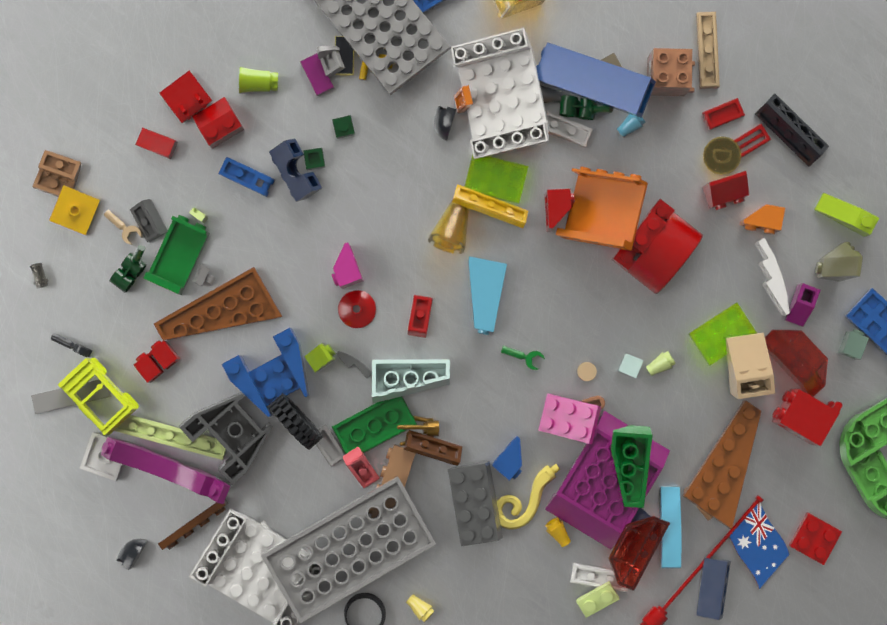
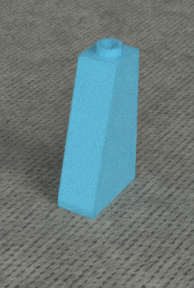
(486, 290)

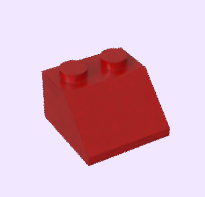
(218, 123)
(727, 190)
(557, 205)

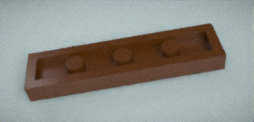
(187, 529)

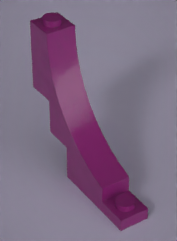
(166, 468)

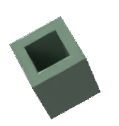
(853, 344)

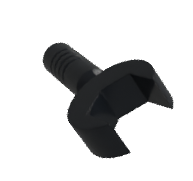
(84, 351)

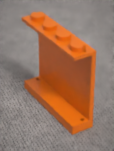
(605, 208)

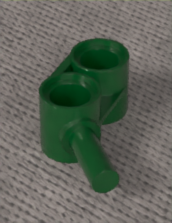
(583, 109)
(132, 268)

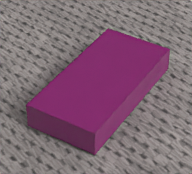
(316, 74)

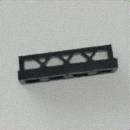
(790, 131)

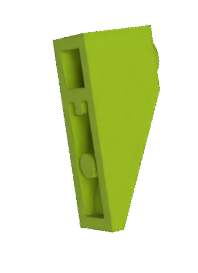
(847, 214)

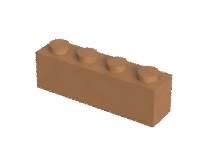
(398, 465)

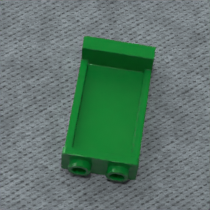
(177, 255)

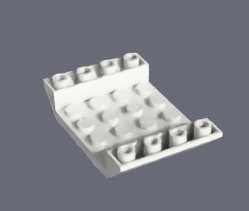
(504, 93)
(236, 568)

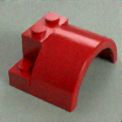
(662, 247)

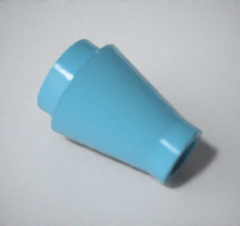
(630, 125)

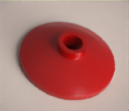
(366, 313)

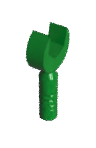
(520, 355)

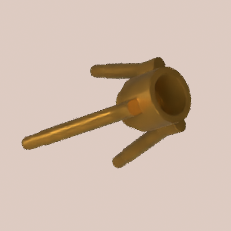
(430, 428)

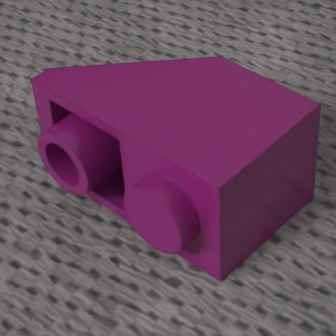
(802, 304)

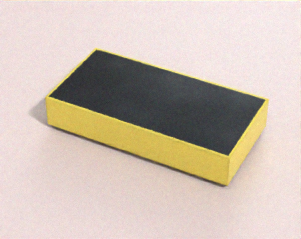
(347, 56)

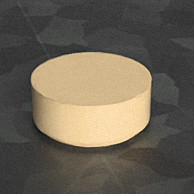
(586, 371)

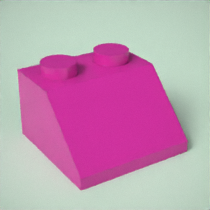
(346, 269)

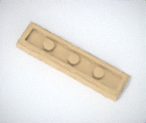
(707, 50)

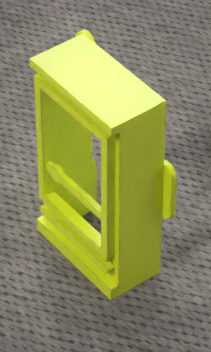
(80, 376)

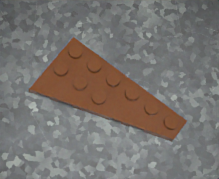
(229, 305)
(722, 474)

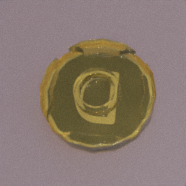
(722, 155)

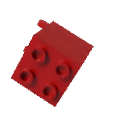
(806, 416)

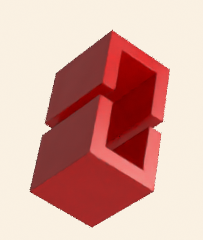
(149, 367)

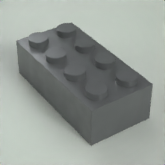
(475, 503)

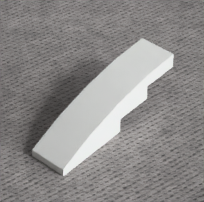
(775, 284)

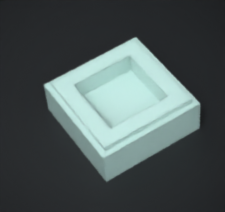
(630, 365)

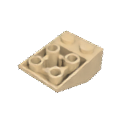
(749, 366)

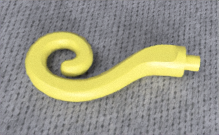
(543, 478)

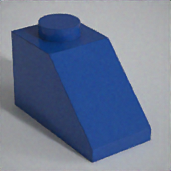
(510, 460)

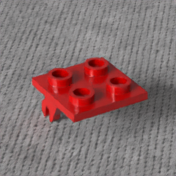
(185, 97)

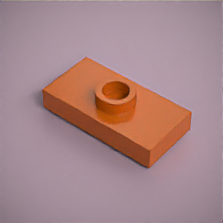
(463, 99)

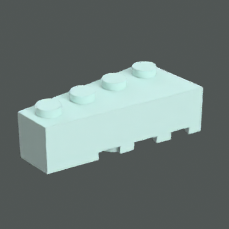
(406, 377)

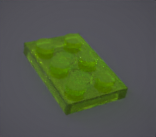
(497, 178)
(712, 335)

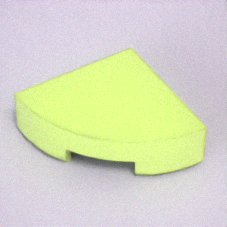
(199, 215)

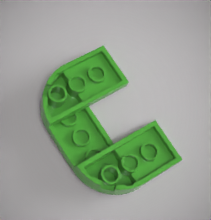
(862, 456)

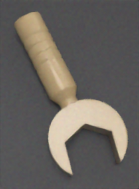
(119, 224)

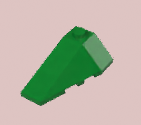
(631, 459)

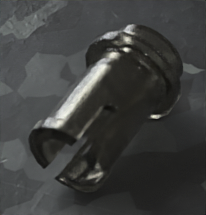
(39, 275)

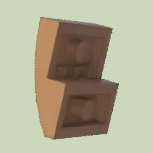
(55, 172)

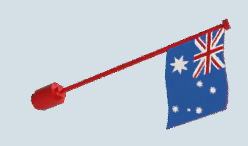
(756, 545)

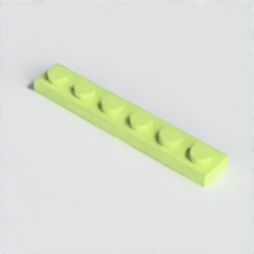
(171, 436)

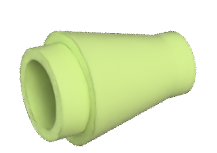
(661, 363)

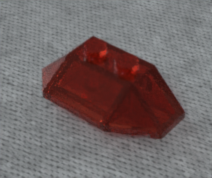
(798, 358)
(636, 549)

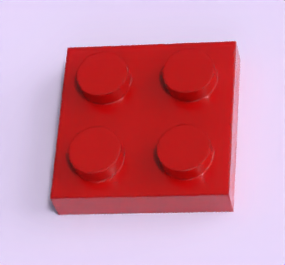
(815, 538)

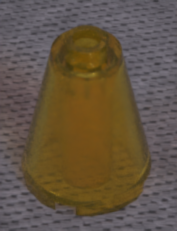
(451, 229)

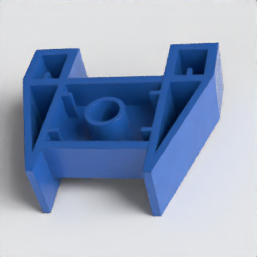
(278, 376)

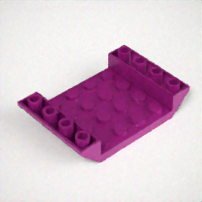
(591, 490)

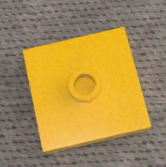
(74, 210)

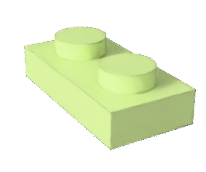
(597, 599)

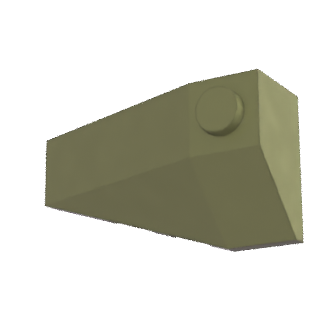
(840, 263)

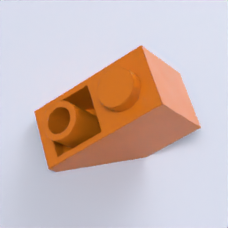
(766, 218)

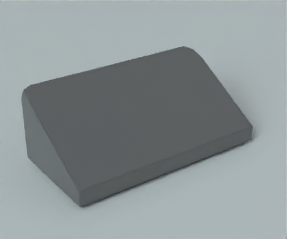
(148, 220)

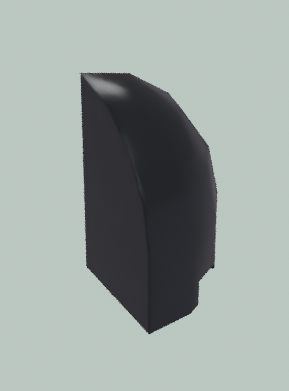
(443, 121)
(131, 552)

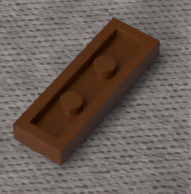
(433, 448)

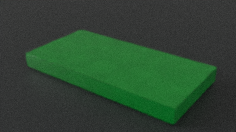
(374, 425)

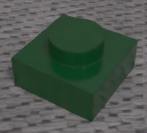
(343, 126)
(314, 158)

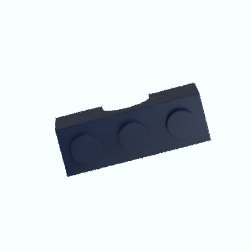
(285, 158)

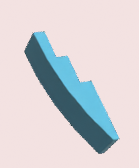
(671, 542)

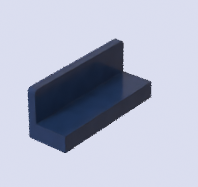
(713, 588)

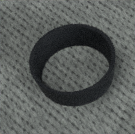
(368, 596)

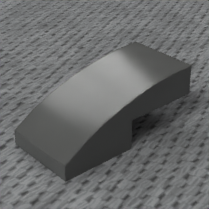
(349, 361)

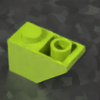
(320, 356)

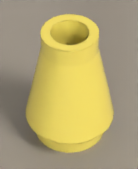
(420, 608)

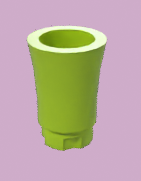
(257, 80)

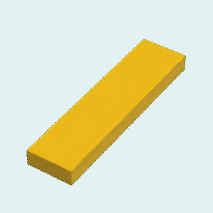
(490, 206)

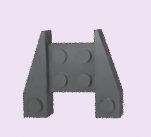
(233, 430)

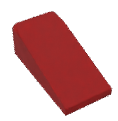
(156, 143)
(420, 316)

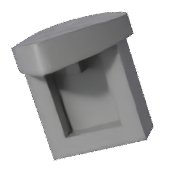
(330, 59)

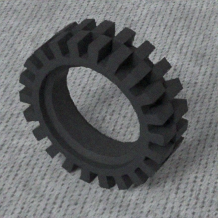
(295, 421)

